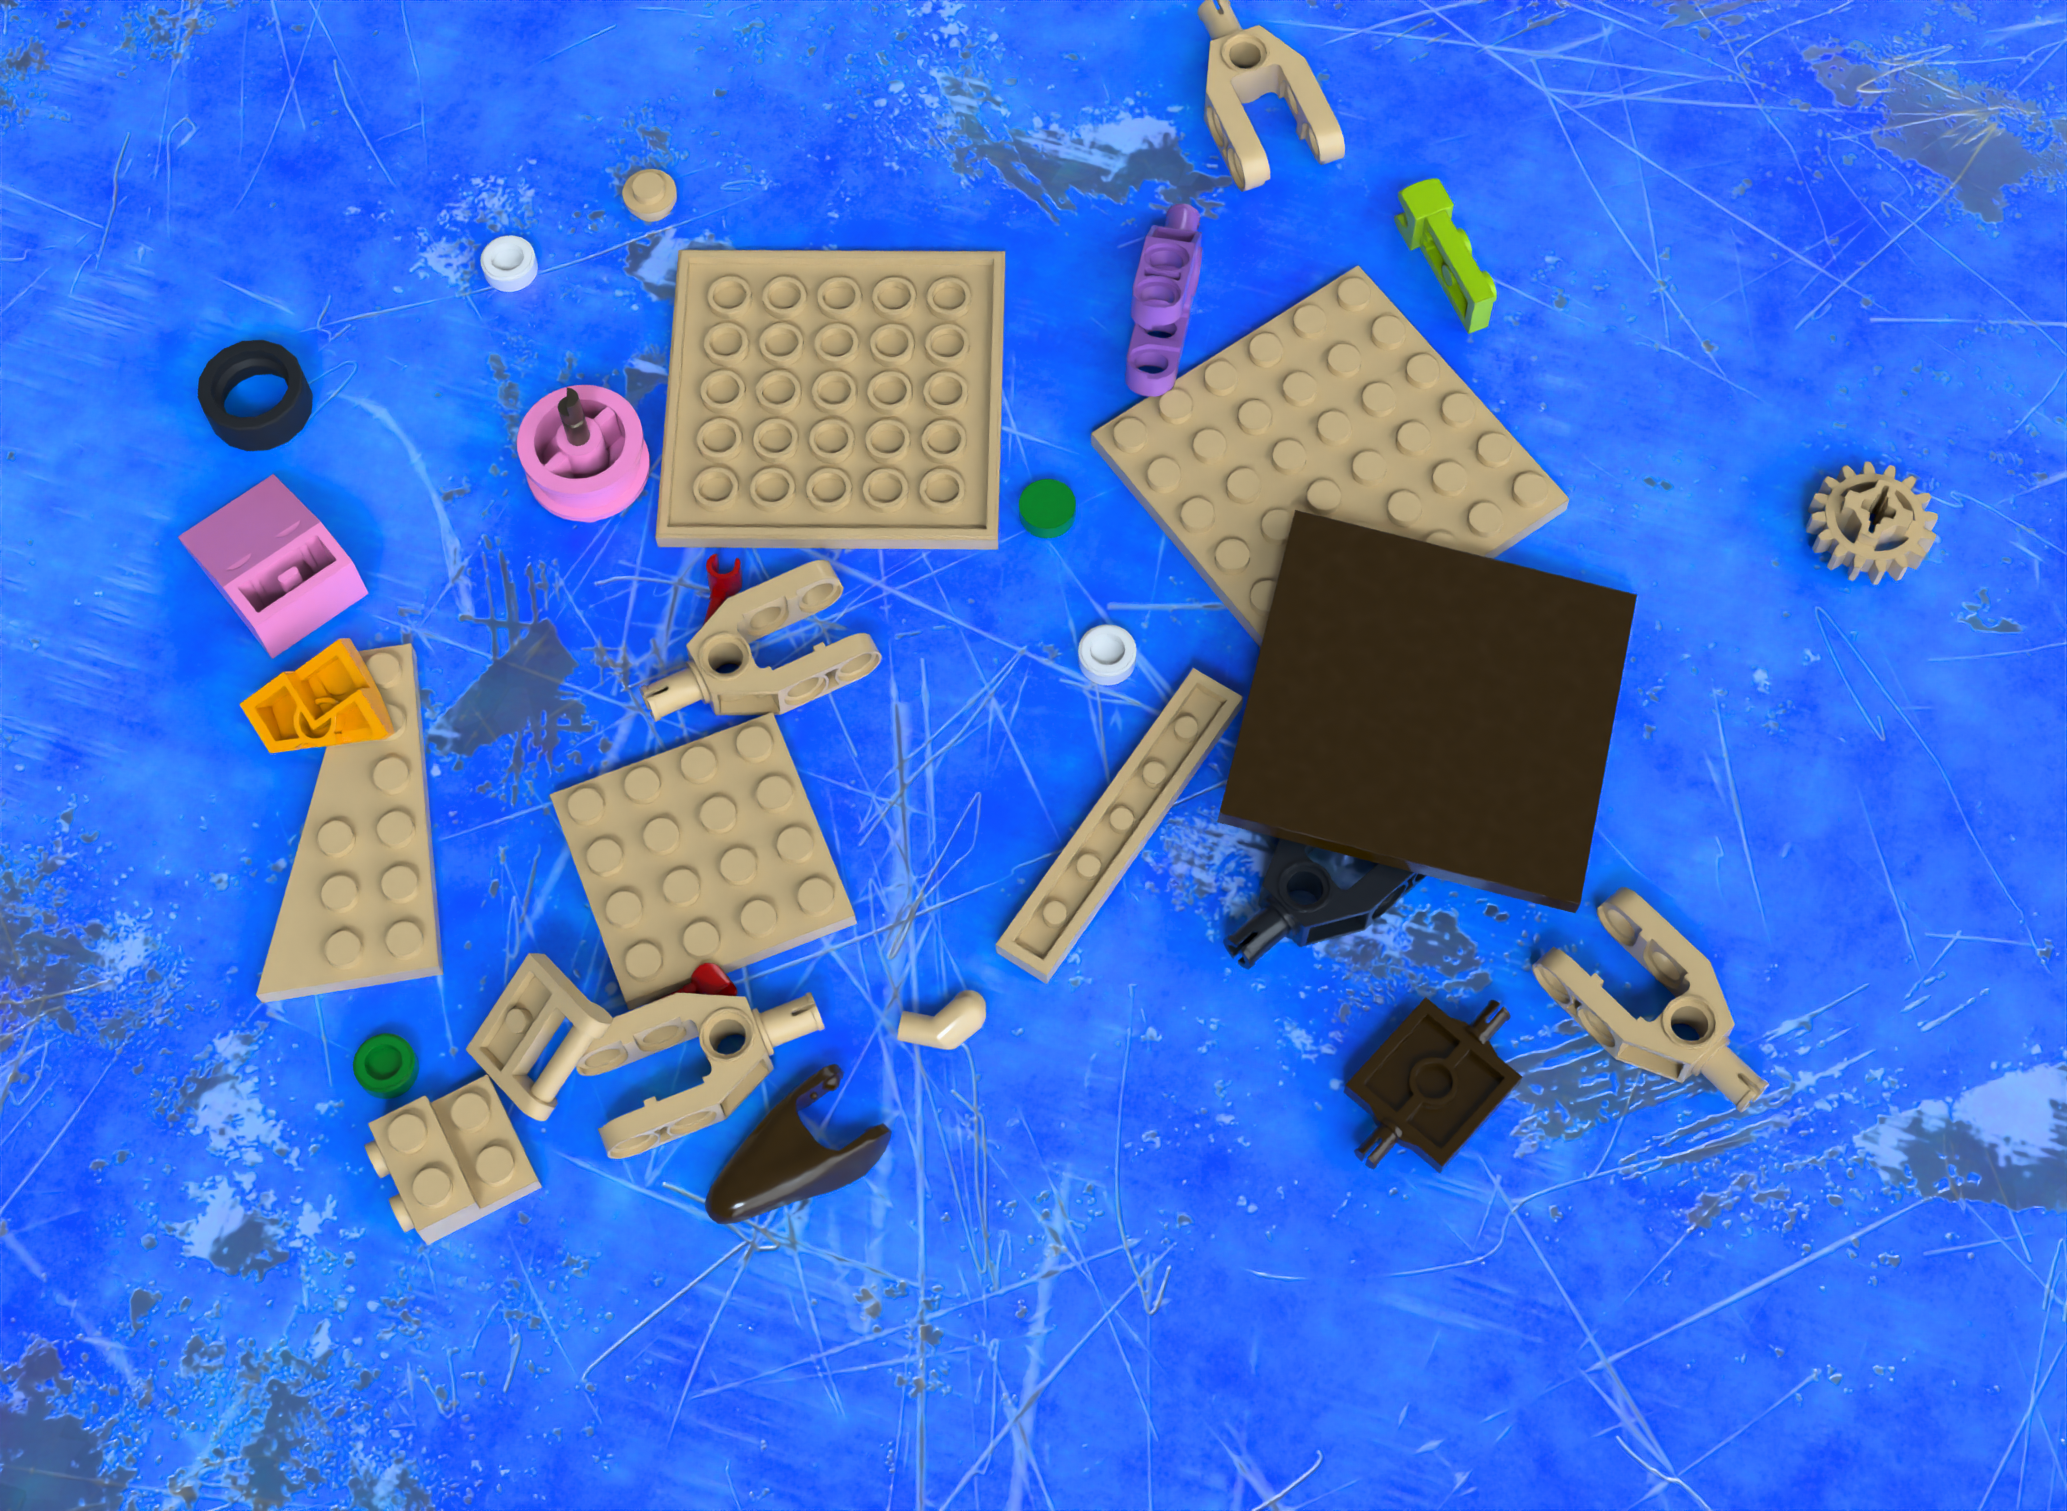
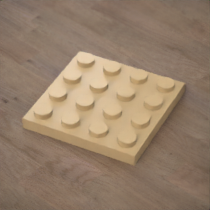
(702, 859)

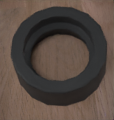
(242, 362)

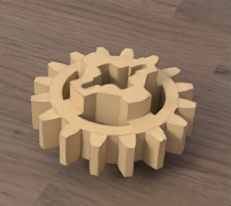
(1842, 523)

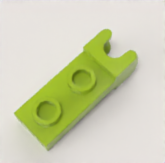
(1447, 251)

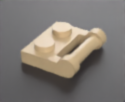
(523, 1026)

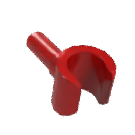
(721, 584)
(708, 980)

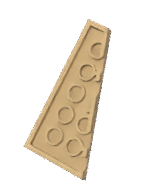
(364, 867)

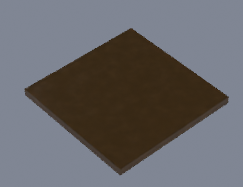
(1431, 711)

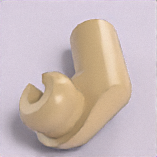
(949, 1026)

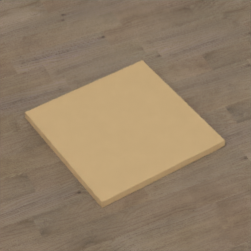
(834, 400)

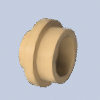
(650, 194)

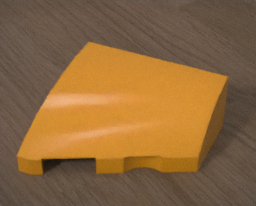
(320, 703)

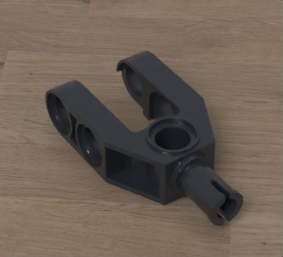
(1332, 916)

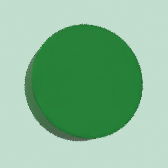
(1047, 508)
(386, 1066)

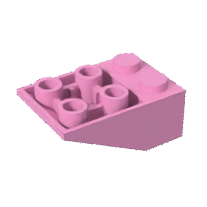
(275, 564)

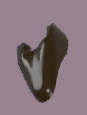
(786, 1163)

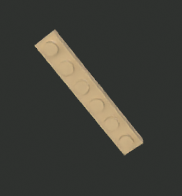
(1119, 826)

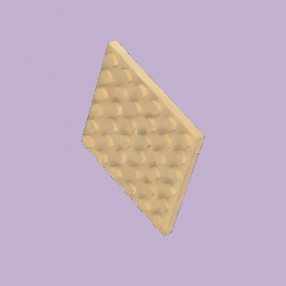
(1331, 418)

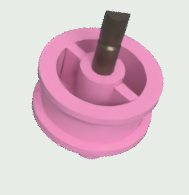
(583, 453)

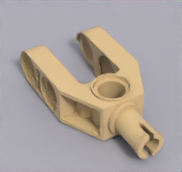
(1269, 68)
(749, 618)
(1654, 1043)
(731, 1076)

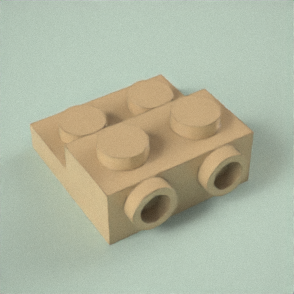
(451, 1159)

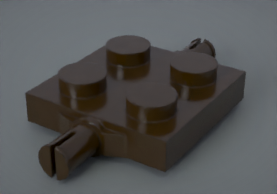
(1432, 1084)

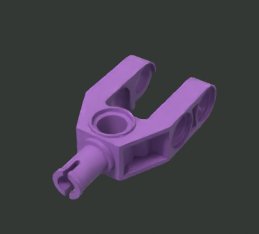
(1164, 299)

